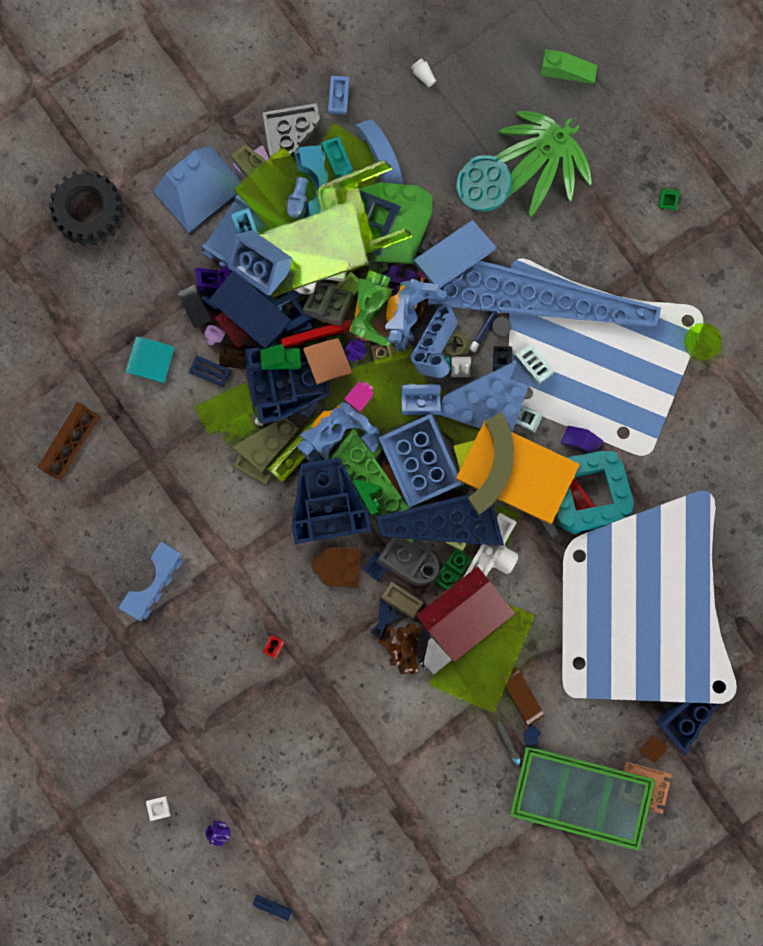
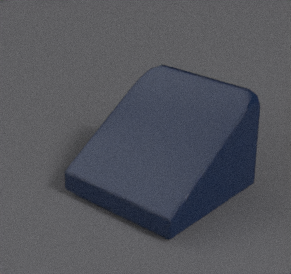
(206, 300)
(375, 569)

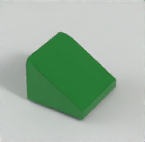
(668, 198)

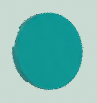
(484, 183)

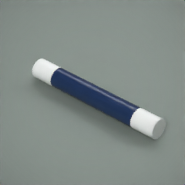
(483, 331)

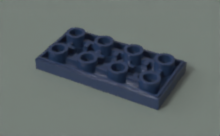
(250, 309)

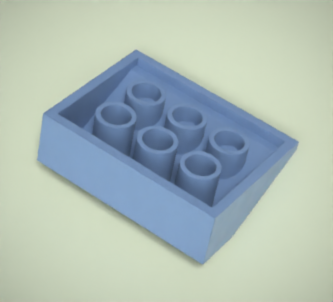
(421, 460)

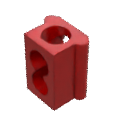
(276, 649)

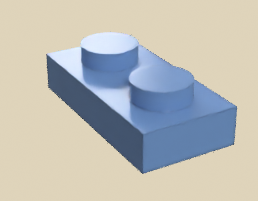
(338, 95)

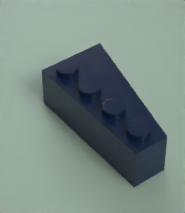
(686, 719)

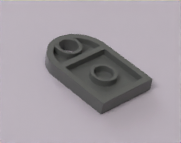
(409, 560)

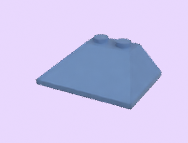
(197, 187)

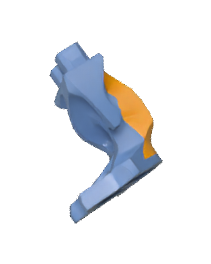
(401, 310)
(321, 438)

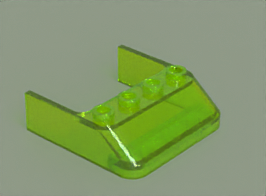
(346, 190)

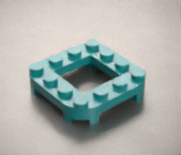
(618, 487)

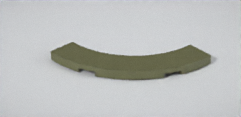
(502, 464)

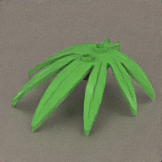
(550, 146)

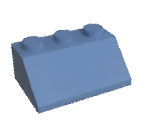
(259, 261)

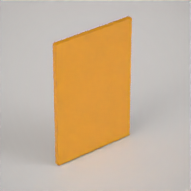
(536, 479)

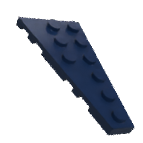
(444, 521)

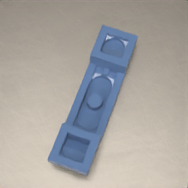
(381, 150)

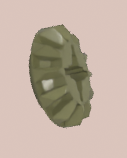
(462, 340)

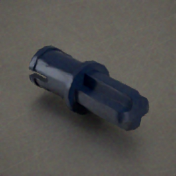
(272, 907)

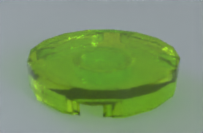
(703, 341)

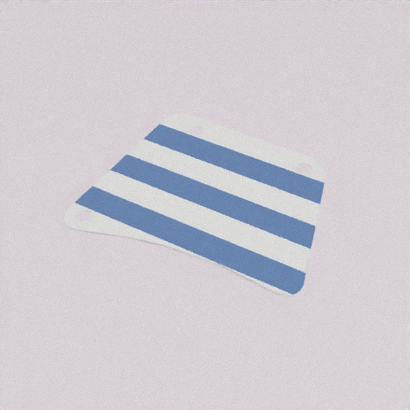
(604, 370)
(646, 608)

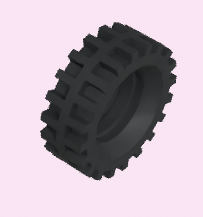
(100, 227)

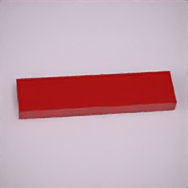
(315, 334)

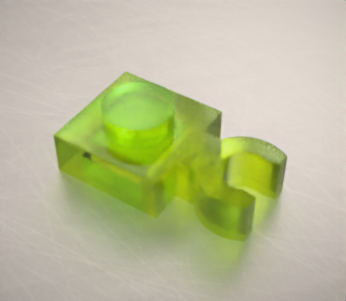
(240, 425)

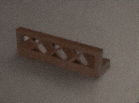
(62, 438)

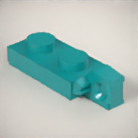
(337, 157)

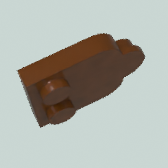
(338, 567)

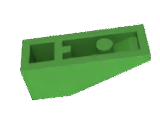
(567, 67)

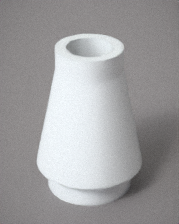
(423, 72)

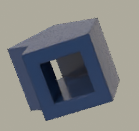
(531, 735)

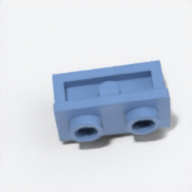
(421, 399)

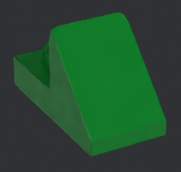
(280, 358)
(366, 491)

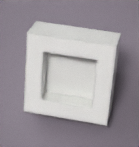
(461, 367)
(158, 808)

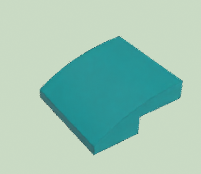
(149, 359)

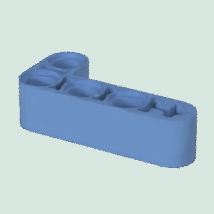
(427, 354)

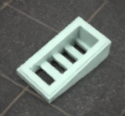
(533, 373)
(537, 418)

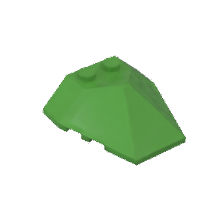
(413, 216)

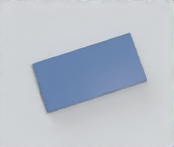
(454, 254)

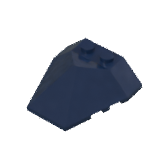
(281, 391)
(327, 503)

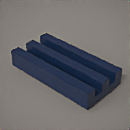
(224, 377)

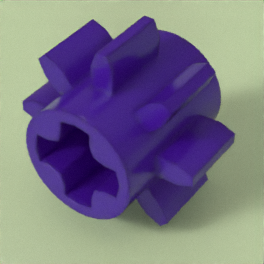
(355, 350)
(218, 833)

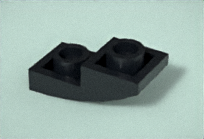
(194, 306)

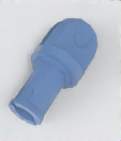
(297, 200)

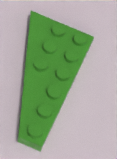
(363, 466)

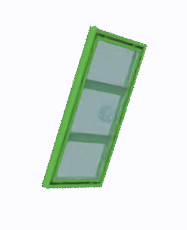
(582, 798)

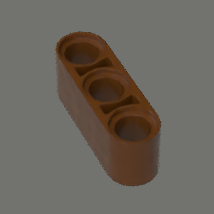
(523, 698)

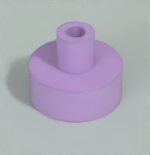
(214, 334)

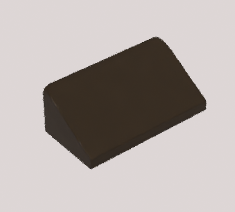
(232, 356)

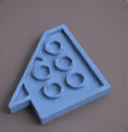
(486, 398)

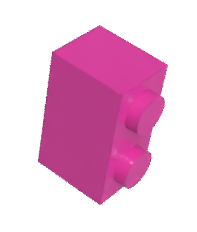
(360, 396)

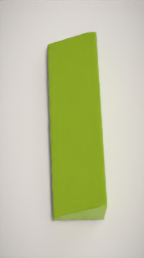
(290, 456)

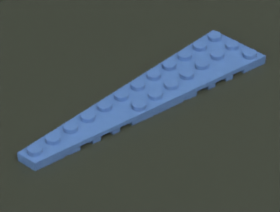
(517, 292)

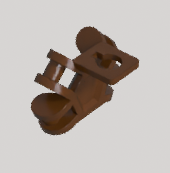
(402, 647)

